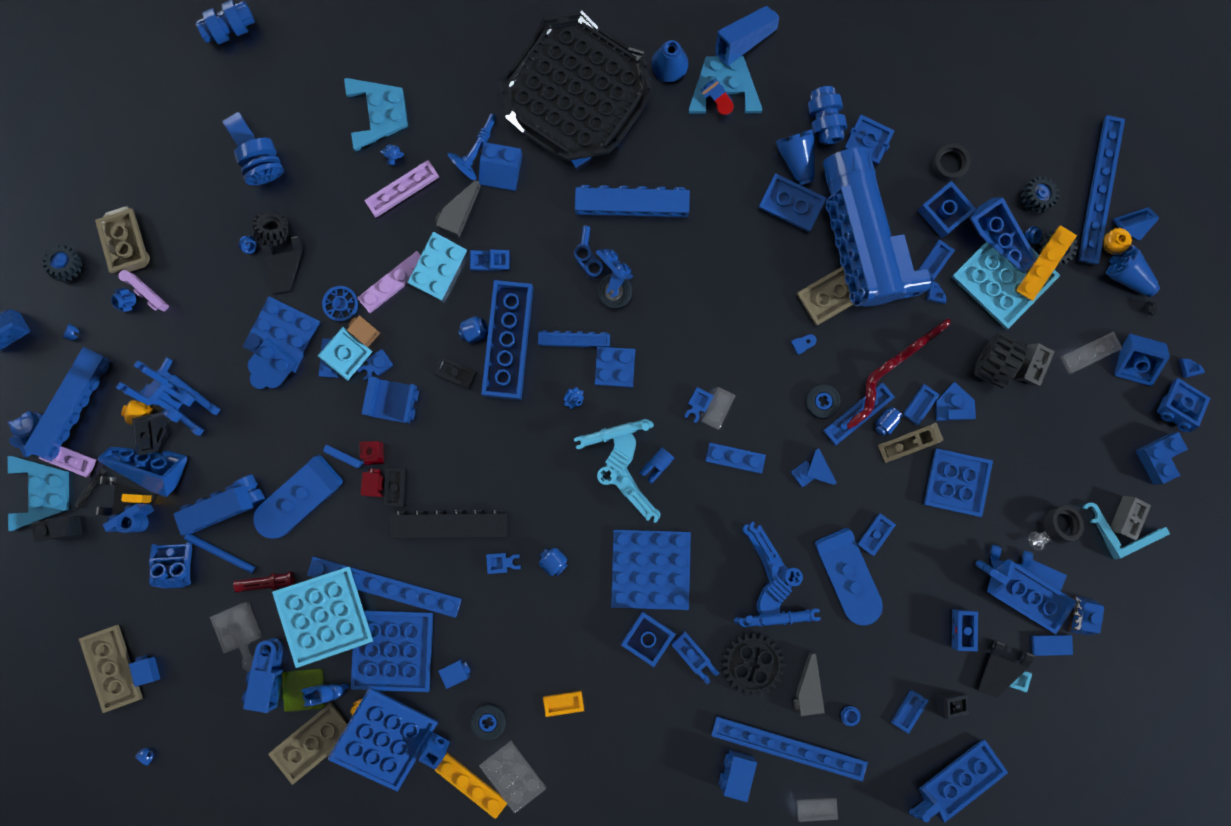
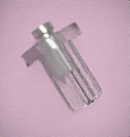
(1038, 540)

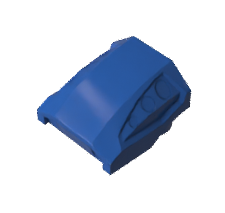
(170, 565)

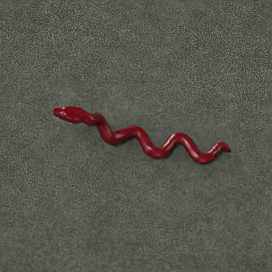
(888, 366)

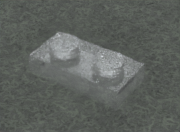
(718, 408)
(817, 809)

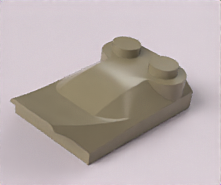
(122, 241)

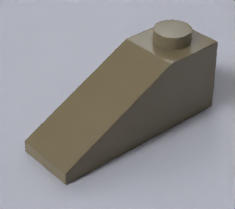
(911, 442)

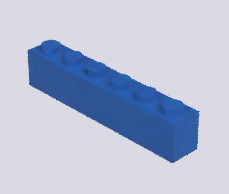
(632, 202)
(67, 404)

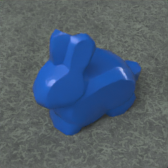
(22, 430)
(323, 693)

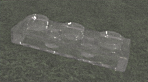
(1091, 352)

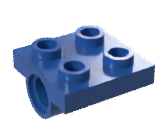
(131, 520)

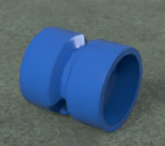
(255, 494)

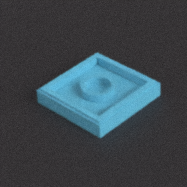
(344, 353)

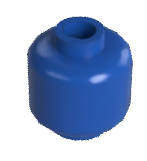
(473, 330)
(552, 561)

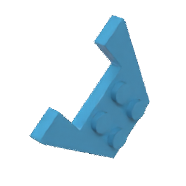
(734, 80)
(385, 110)
(46, 492)

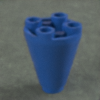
(669, 62)
(799, 155)
(1133, 272)

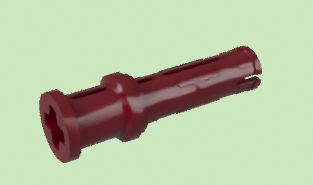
(273, 581)

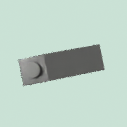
(457, 211)
(809, 693)

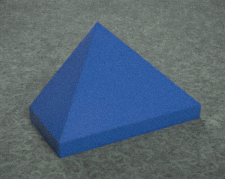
(1137, 222)
(820, 470)

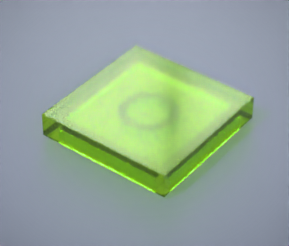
(294, 683)

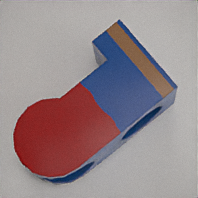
(720, 96)

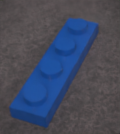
(838, 429)

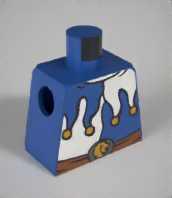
(1086, 617)

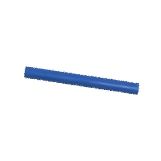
(220, 553)

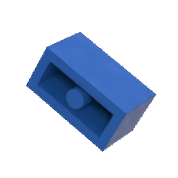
(964, 630)

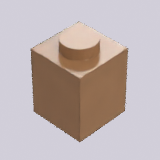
(362, 330)

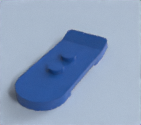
(296, 498)
(850, 577)

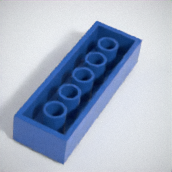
(507, 340)

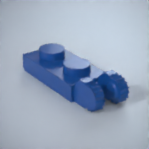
(693, 655)

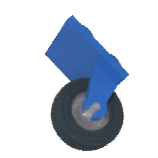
(615, 288)

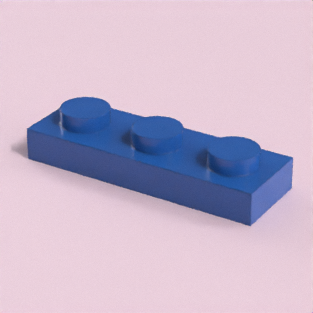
(735, 458)

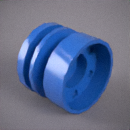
(258, 161)

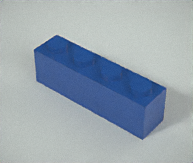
(213, 510)

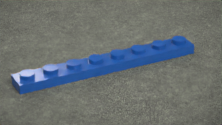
(1101, 190)
(391, 588)
(789, 748)

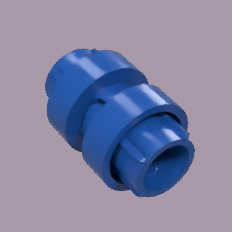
(219, 24)
(825, 107)

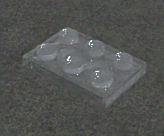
(512, 776)

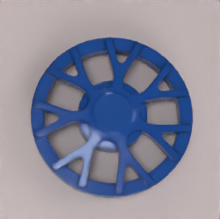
(340, 303)

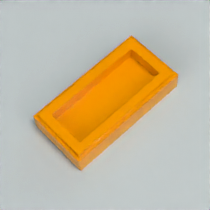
(136, 498)
(563, 703)

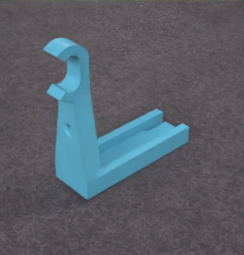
(1113, 543)

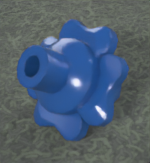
(392, 152)
(573, 398)

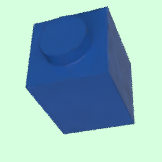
(144, 670)
(455, 673)

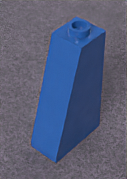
(745, 34)

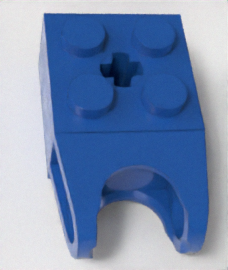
(264, 678)

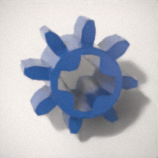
(123, 299)

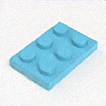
(437, 266)

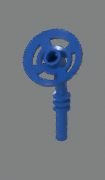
(465, 163)

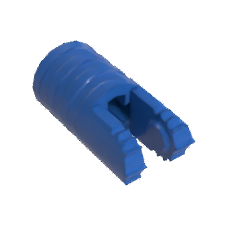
(660, 461)

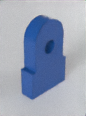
(800, 343)

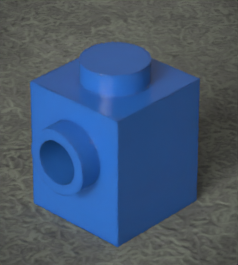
(434, 751)

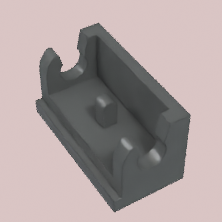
(1035, 364)
(1130, 517)

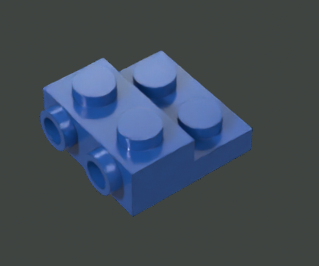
(1183, 406)

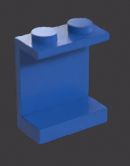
(390, 400)

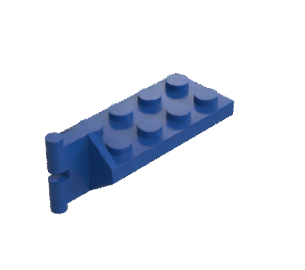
(1028, 594)
(959, 783)

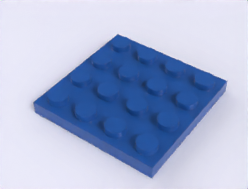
(651, 569)
(397, 656)
(382, 739)

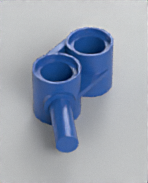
(590, 260)

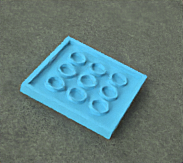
(993, 283)
(322, 617)

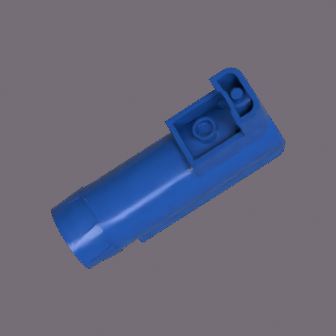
(873, 260)

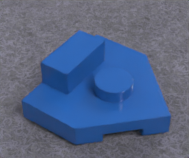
(955, 405)

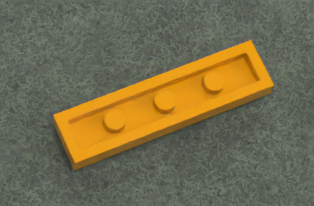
(1046, 263)
(471, 786)

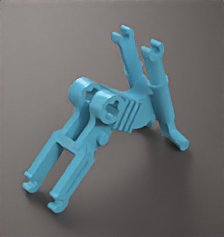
(619, 461)

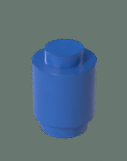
(888, 421)

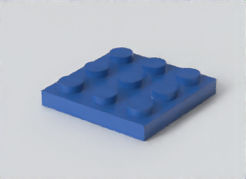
(285, 327)
(958, 482)

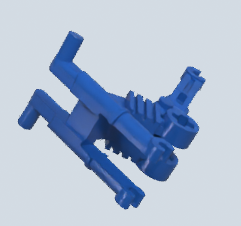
(169, 393)
(778, 587)

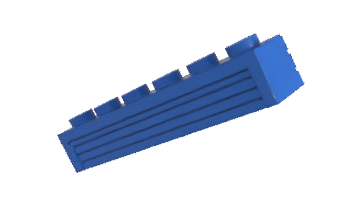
(573, 339)

